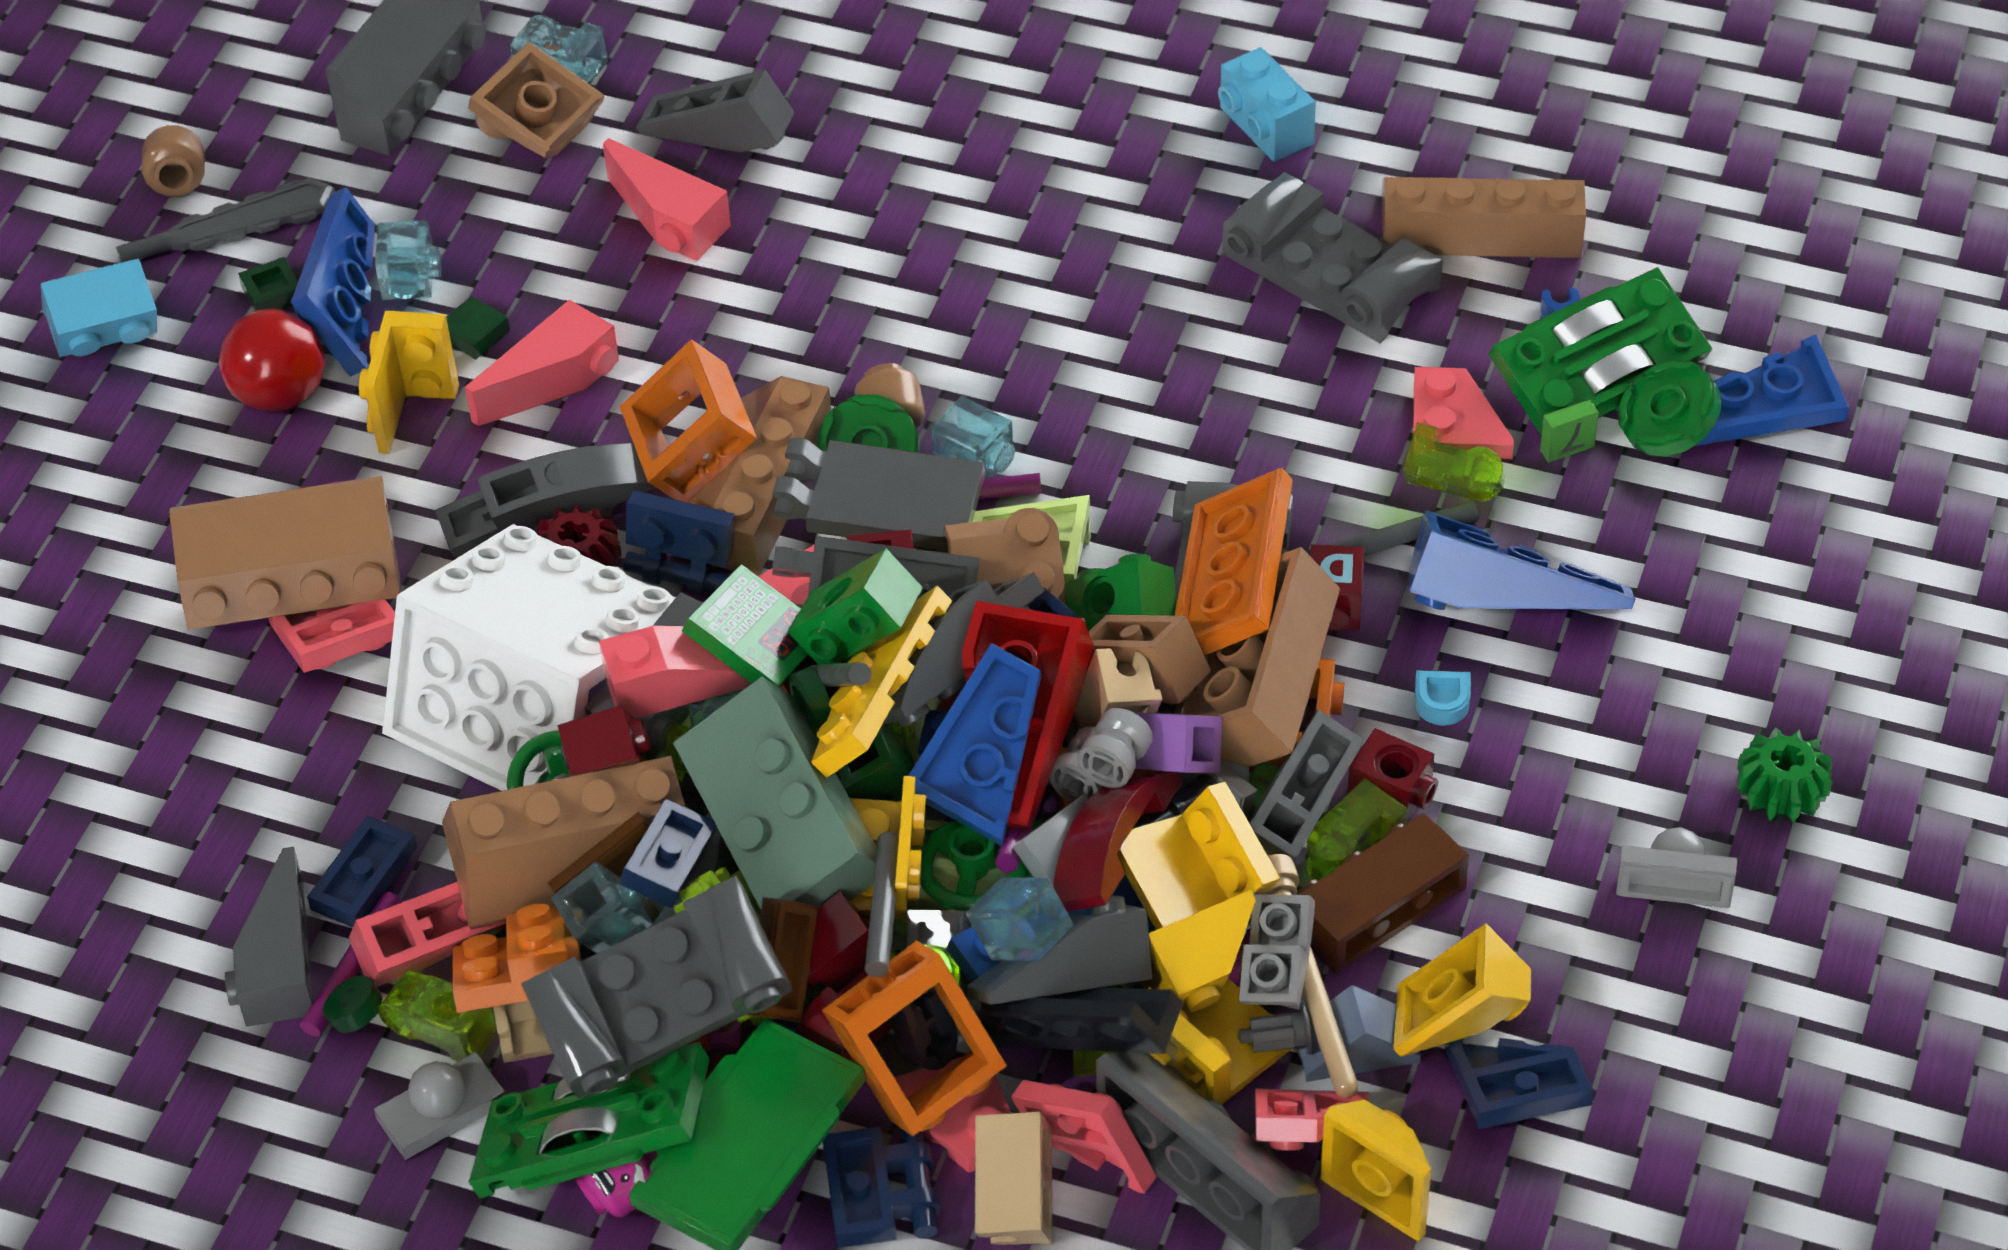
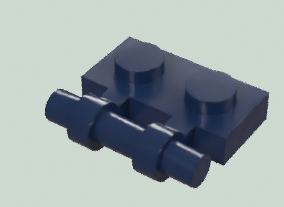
(680, 530)
(861, 1191)

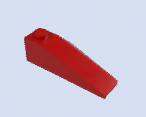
(1062, 653)

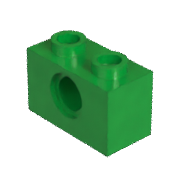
(1126, 588)
(855, 609)

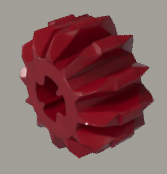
(585, 532)

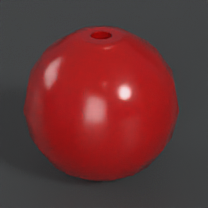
(271, 360)

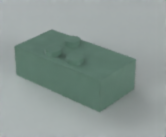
(773, 807)

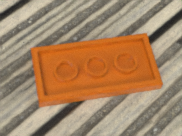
(1234, 561)

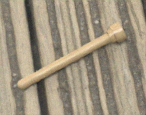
(1316, 996)

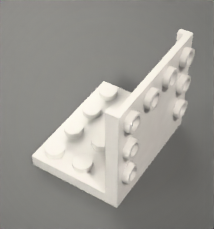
(505, 649)

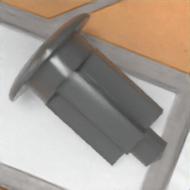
(1279, 1031)

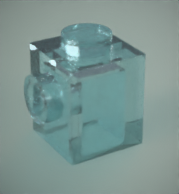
(406, 260)
(974, 434)
(600, 909)
(1019, 919)

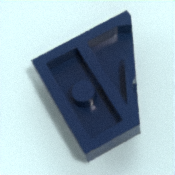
(1518, 1080)

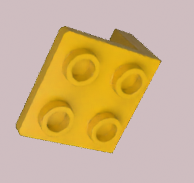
(407, 359)
(907, 821)
(1196, 858)
(1208, 1049)

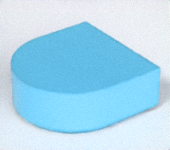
(1442, 696)

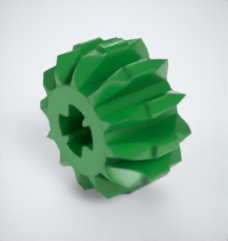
(1784, 775)

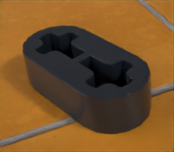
(913, 1036)

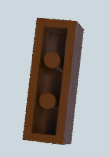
(1384, 890)

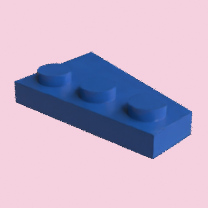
(1779, 395)
(980, 745)

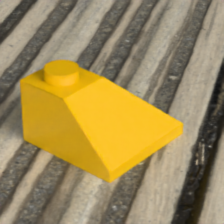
(1199, 951)
(1461, 993)
(1377, 1164)

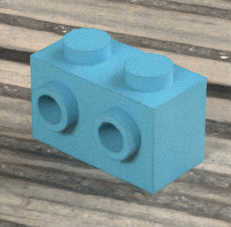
(1267, 104)
(99, 308)

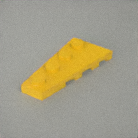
(862, 709)

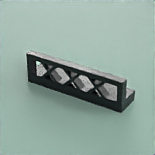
(1085, 1020)

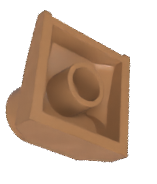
(535, 102)
(1012, 548)

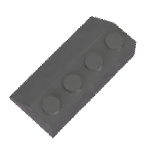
(400, 67)
(1209, 1156)

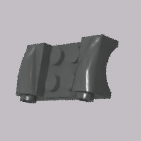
(1326, 259)
(657, 989)

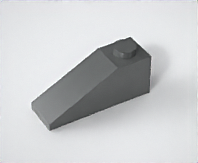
(722, 114)
(1304, 786)
(273, 950)
(1100, 950)

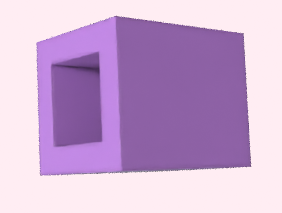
(1183, 743)

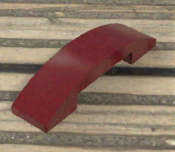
(1088, 858)

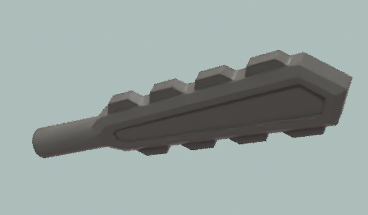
(259, 212)

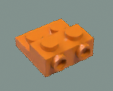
(491, 968)

